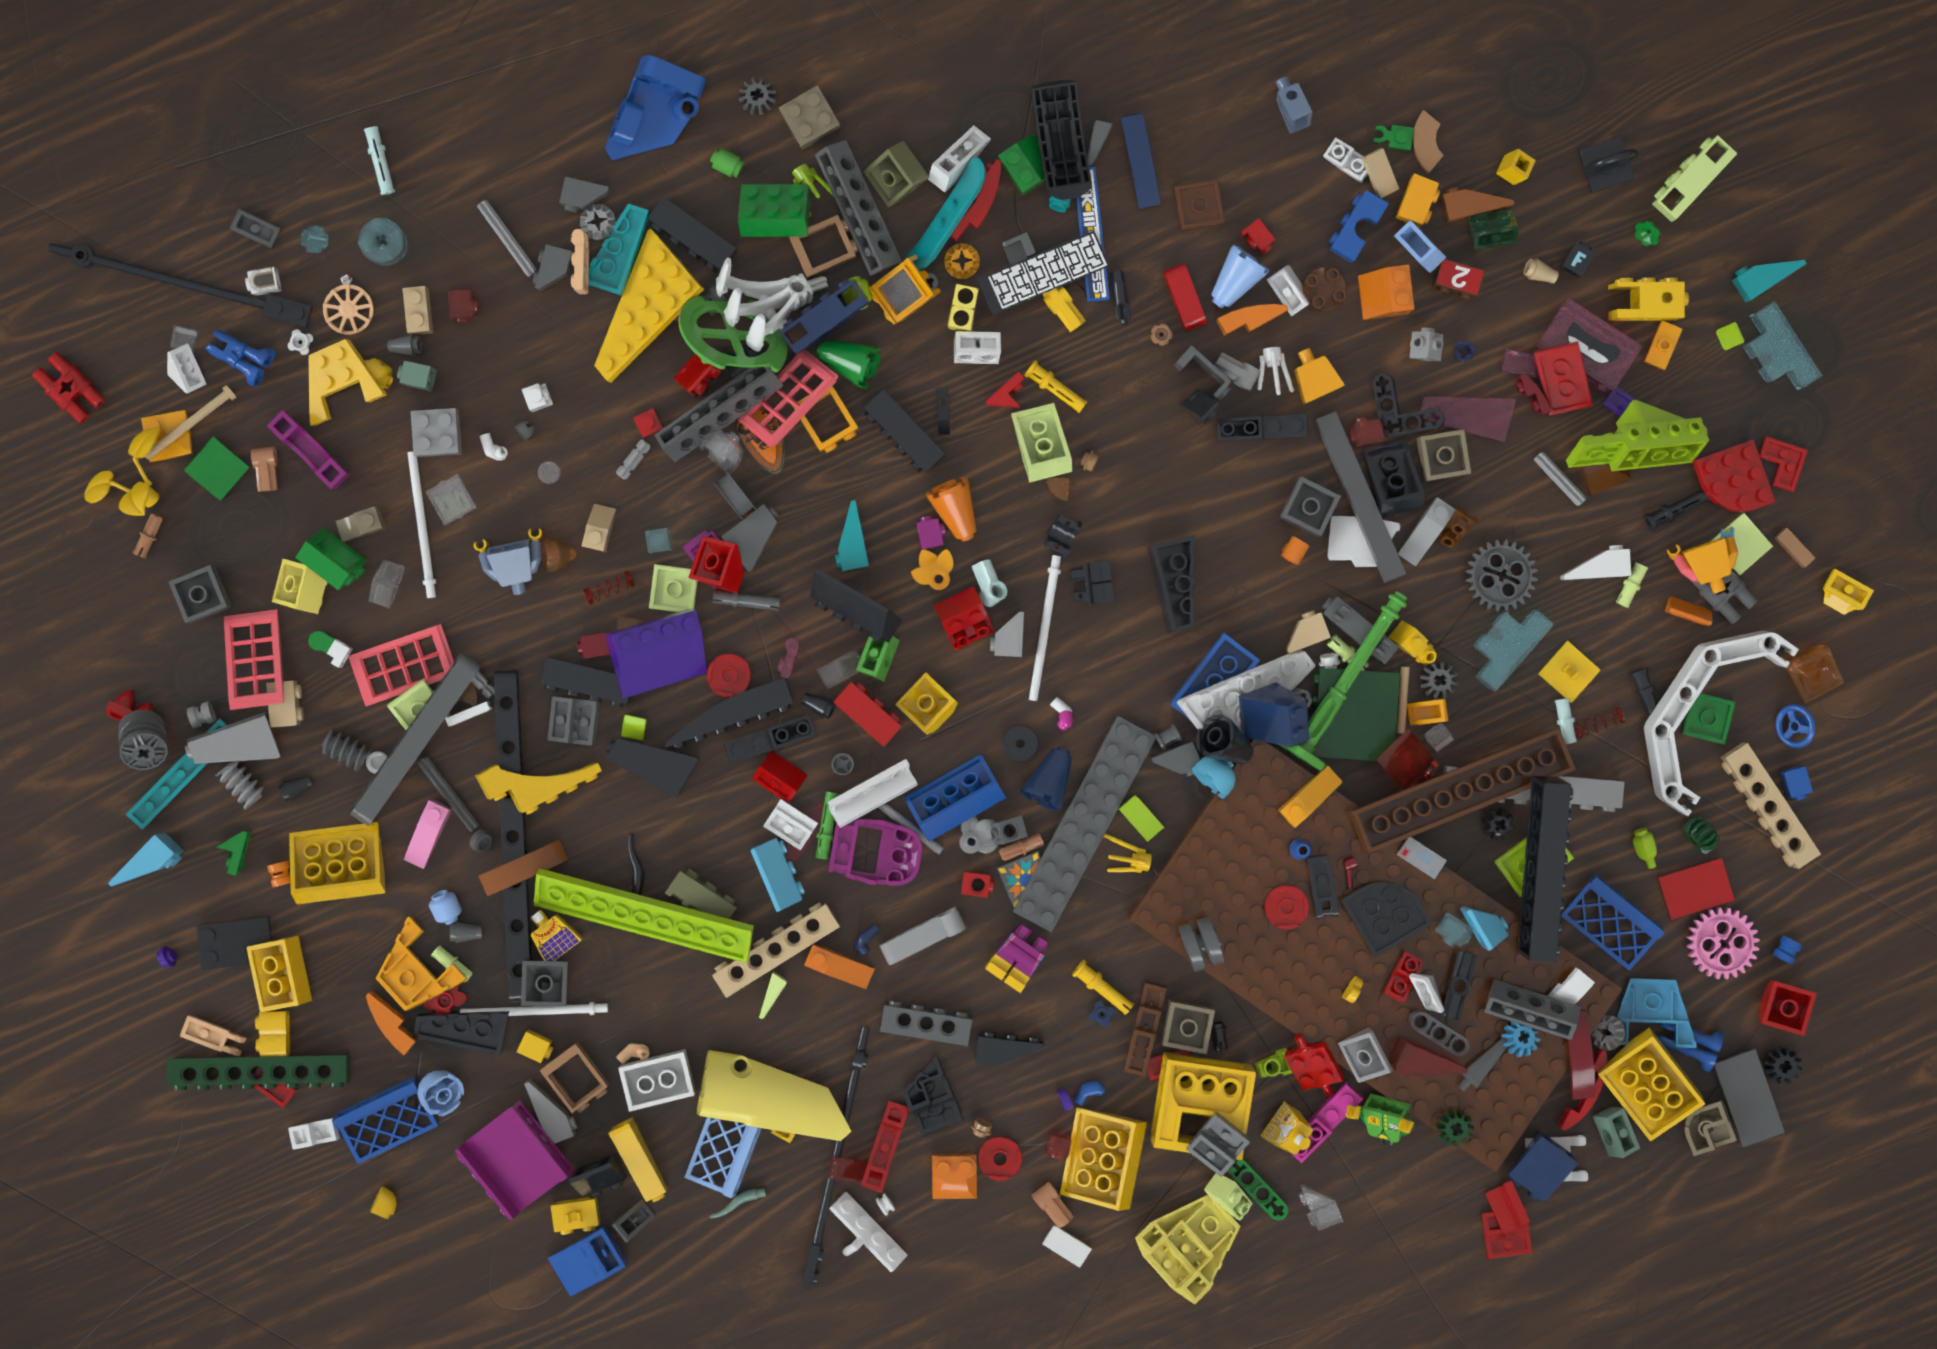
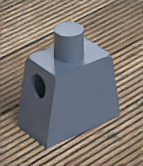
(1293, 105)

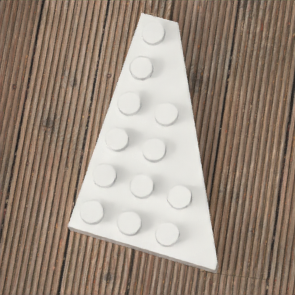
(1224, 696)

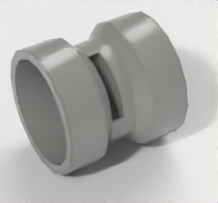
(201, 715)

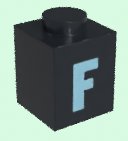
(1577, 259)

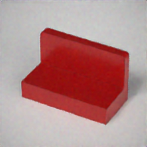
(779, 776)
(1507, 1207)

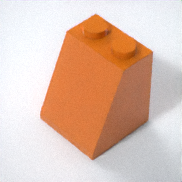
(1386, 292)

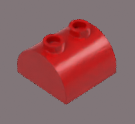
(1786, 1007)

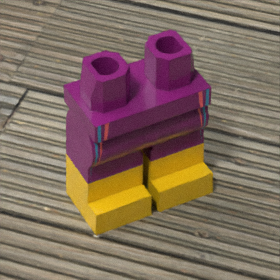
(1017, 950)

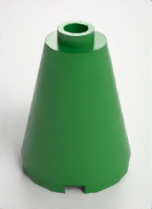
(850, 360)

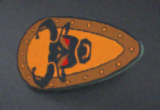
(768, 458)

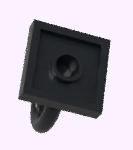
(1607, 164)

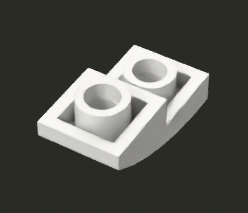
(1346, 159)
(1573, 987)

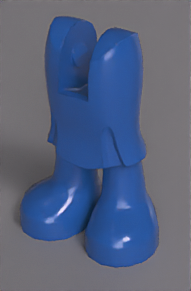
(236, 353)
(1706, 1058)

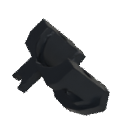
(1062, 535)

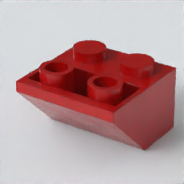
(964, 618)

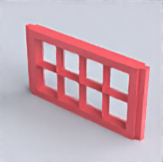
(816, 367)
(363, 678)
(256, 699)

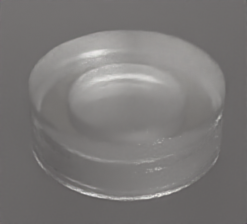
(549, 472)

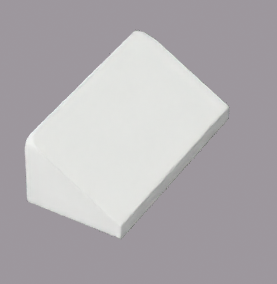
(1289, 289)

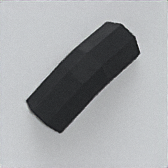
(1061, 139)

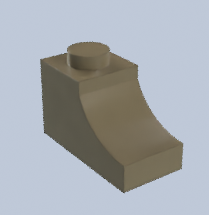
(360, 524)

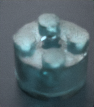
(372, 248)

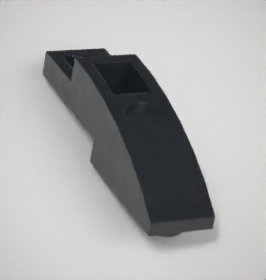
(1262, 427)
(769, 739)

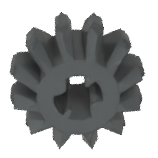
(761, 102)
(1447, 681)

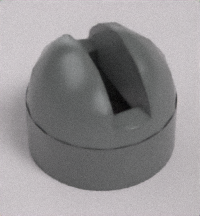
(523, 430)

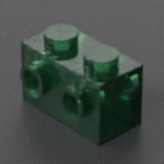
(1493, 229)

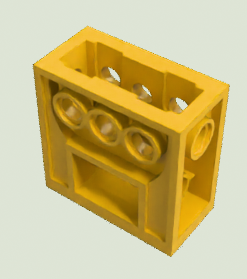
(1195, 1098)

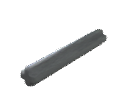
(448, 794)

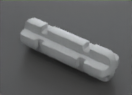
(633, 459)
(480, 682)

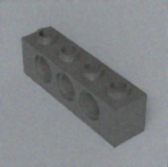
(1532, 1009)
(891, 1024)

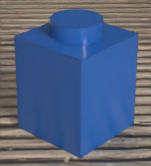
(1796, 782)

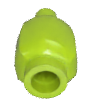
(1645, 846)

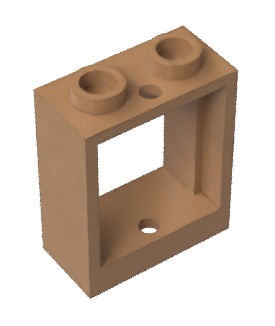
(802, 256)
(580, 1105)

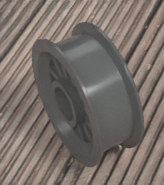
(734, 495)

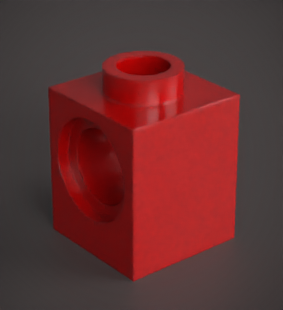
(969, 876)

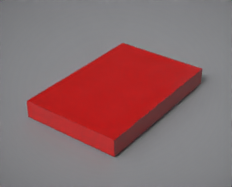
(1563, 378)
(1695, 888)

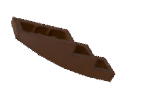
(1145, 1028)

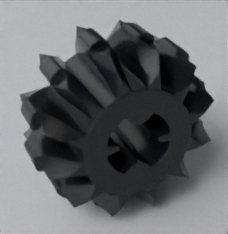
(1782, 1057)

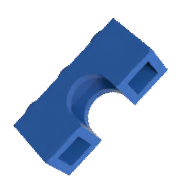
(1367, 208)

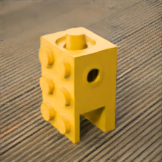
(1651, 300)

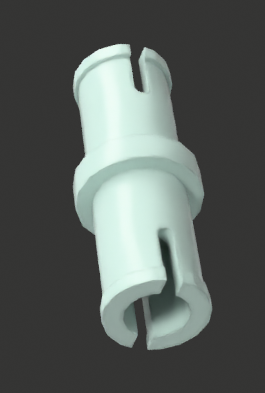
(1565, 720)

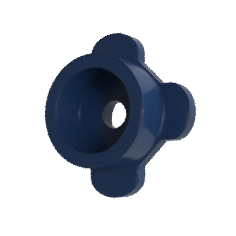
(1095, 1015)

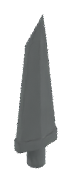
(1482, 1065)

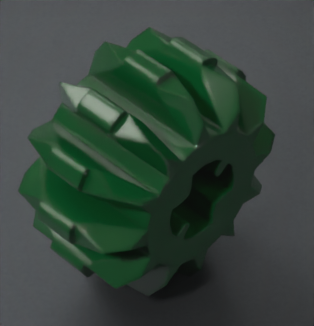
(1701, 834)
(1447, 1132)

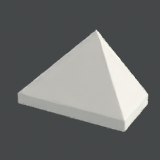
(184, 369)
(1427, 991)

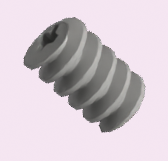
(241, 784)

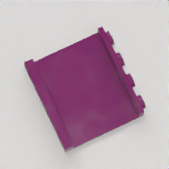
(514, 1160)

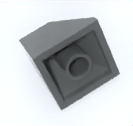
(544, 983)

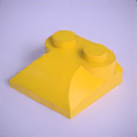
(927, 704)

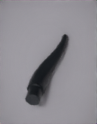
(638, 874)

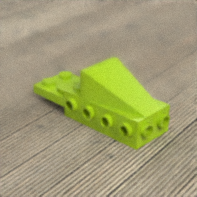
(1643, 440)

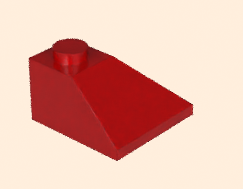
(718, 565)

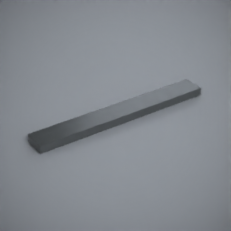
(1360, 497)

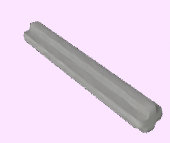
(507, 238)

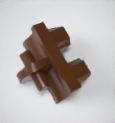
(1456, 528)

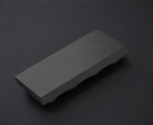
(1748, 1097)

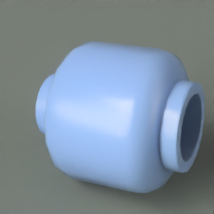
(445, 907)

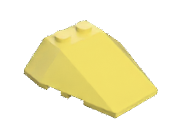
(1189, 1246)

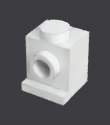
(537, 397)

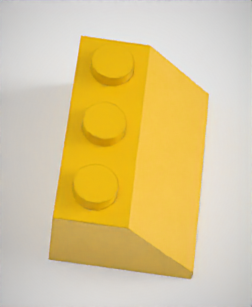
(279, 974)

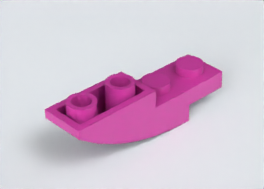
(1328, 1117)

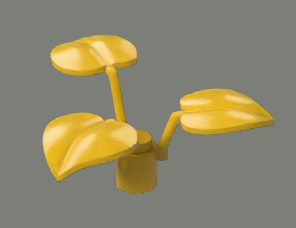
(141, 494)

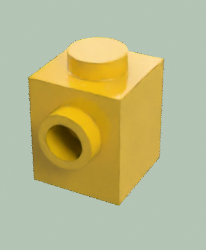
(1515, 166)

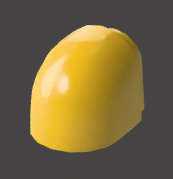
(384, 1203)

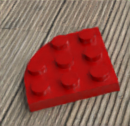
(1735, 478)

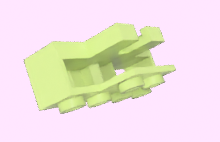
(1694, 177)

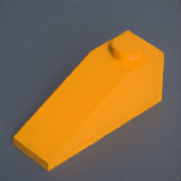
(1310, 796)

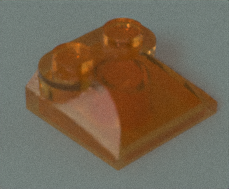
(1814, 672)

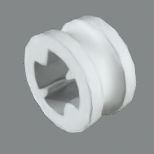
(885, 1204)

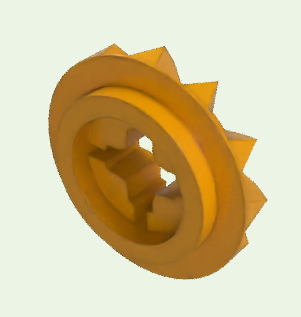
(954, 268)

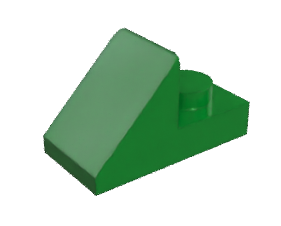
(238, 845)

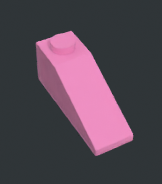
(427, 833)

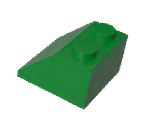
(1024, 164)

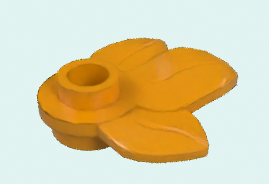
(931, 566)

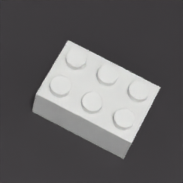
(657, 1080)

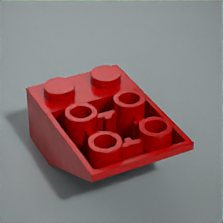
(696, 375)

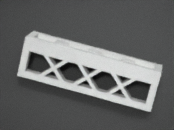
(872, 793)

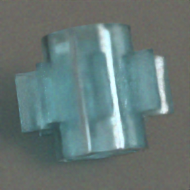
(314, 239)

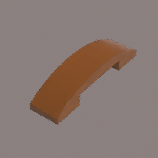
(523, 868)

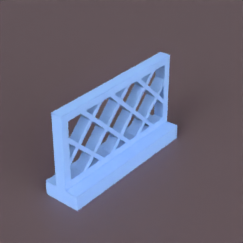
(740, 1158)

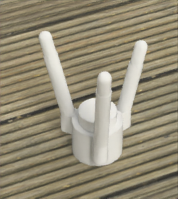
(1273, 358)

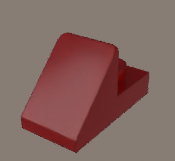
(1002, 397)

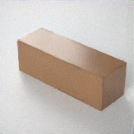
(1794, 547)

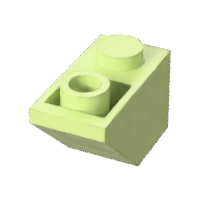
(1228, 1196)

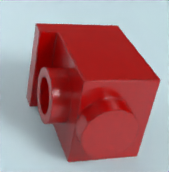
(1258, 237)

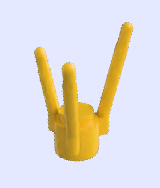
(1139, 861)

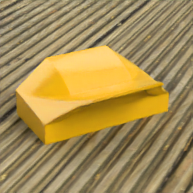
(1845, 593)

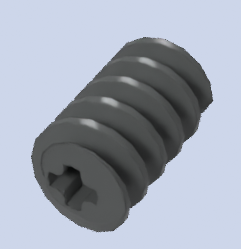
(345, 750)

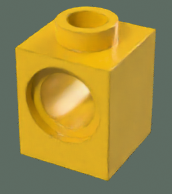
(535, 1046)

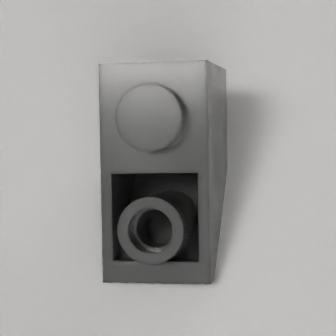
(553, 268)

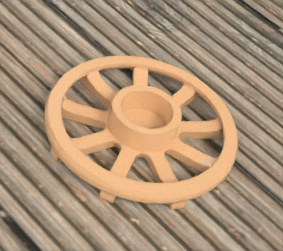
(347, 309)

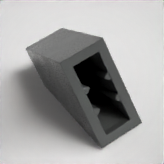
(753, 535)

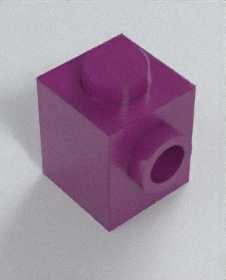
(930, 532)

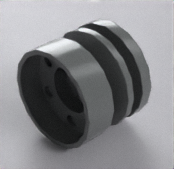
(142, 740)

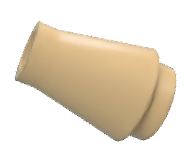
(1540, 271)

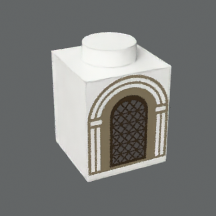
(263, 281)

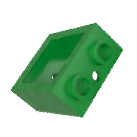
(332, 559)

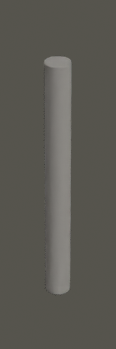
(897, 817)

